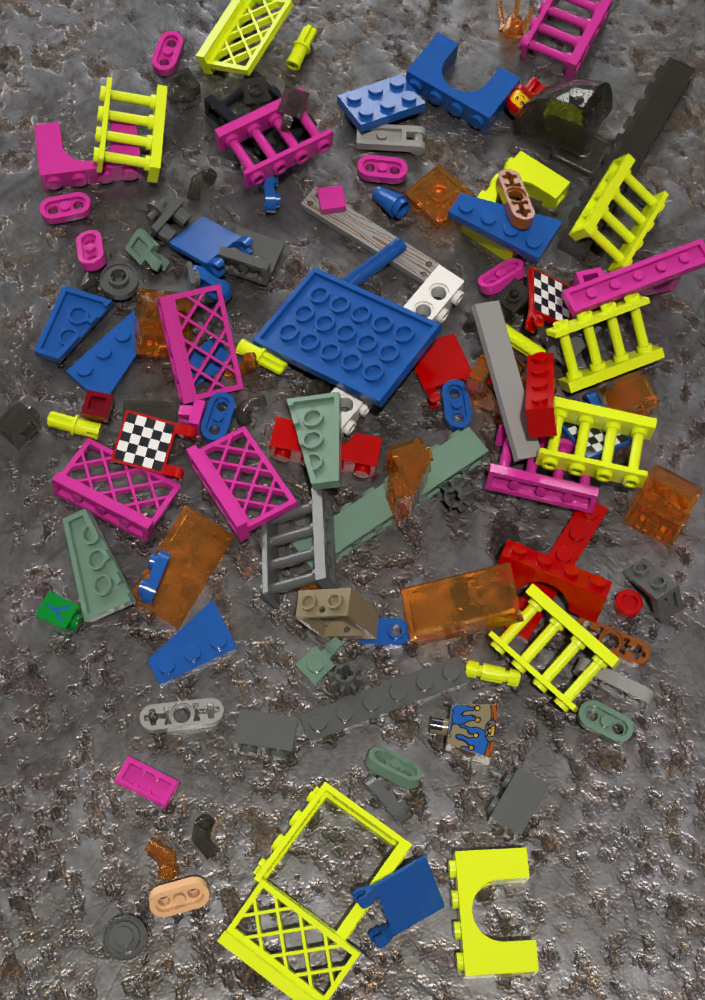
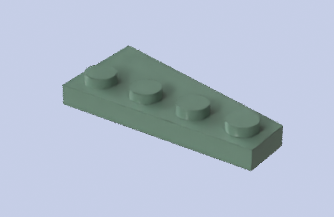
(319, 435)
(96, 572)

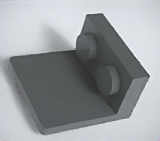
(259, 264)

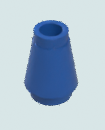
(392, 202)

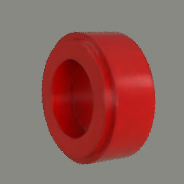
(628, 603)

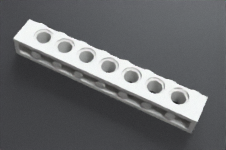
(439, 284)

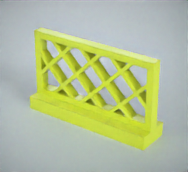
(231, 27)
(271, 967)

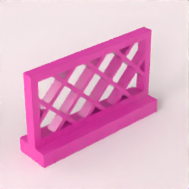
(176, 344)
(224, 497)
(100, 502)

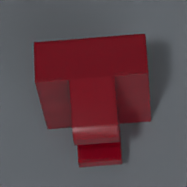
(97, 406)

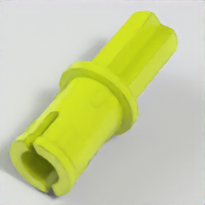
(301, 48)
(265, 359)
(74, 425)

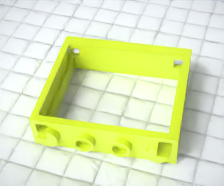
(301, 820)

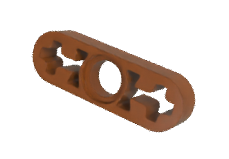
(525, 218)
(632, 642)

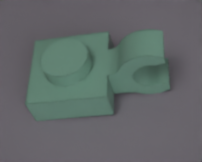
(143, 250)
(318, 663)

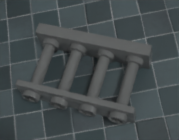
(322, 551)

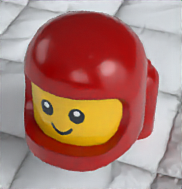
(522, 94)

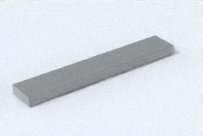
(505, 378)

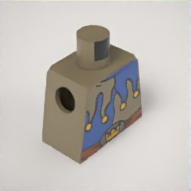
(468, 730)

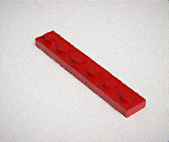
(568, 550)

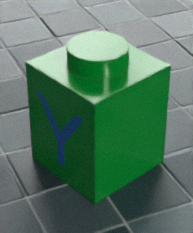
(59, 615)

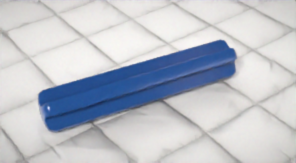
(376, 262)

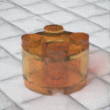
(631, 394)

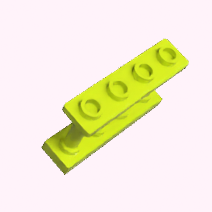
(154, 122)
(598, 208)
(622, 360)
(605, 419)
(580, 640)

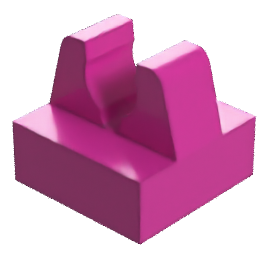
(193, 414)

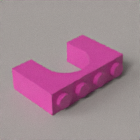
(61, 170)

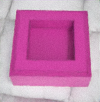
(331, 199)

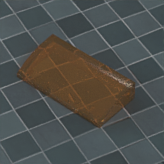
(195, 553)
(462, 604)

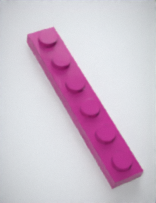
(635, 277)

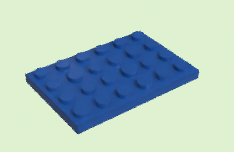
(347, 336)

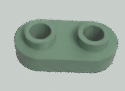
(605, 720)
(393, 767)

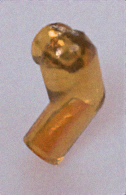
(248, 365)
(166, 859)

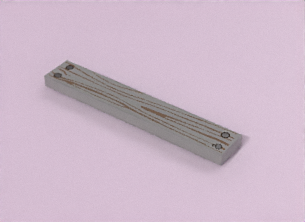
(371, 238)

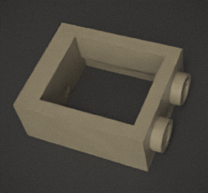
(334, 610)

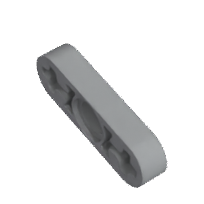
(618, 685)
(160, 709)

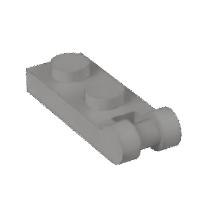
(393, 138)

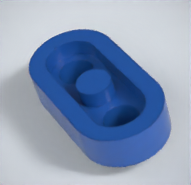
(271, 198)
(208, 279)
(456, 407)
(216, 419)
(149, 588)
(385, 638)

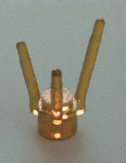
(513, 26)

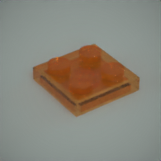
(436, 195)

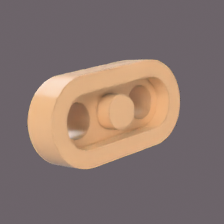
(179, 896)

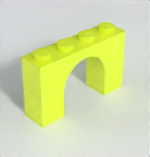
(539, 183)
(478, 953)

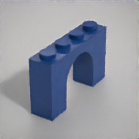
(477, 107)

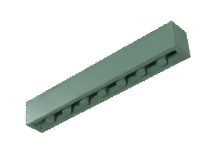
(371, 513)

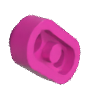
(166, 55)
(382, 168)
(66, 207)
(91, 250)
(500, 276)

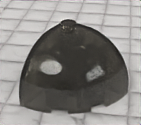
(565, 114)

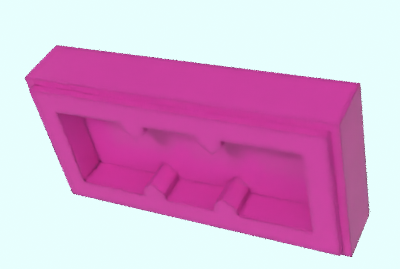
(147, 782)

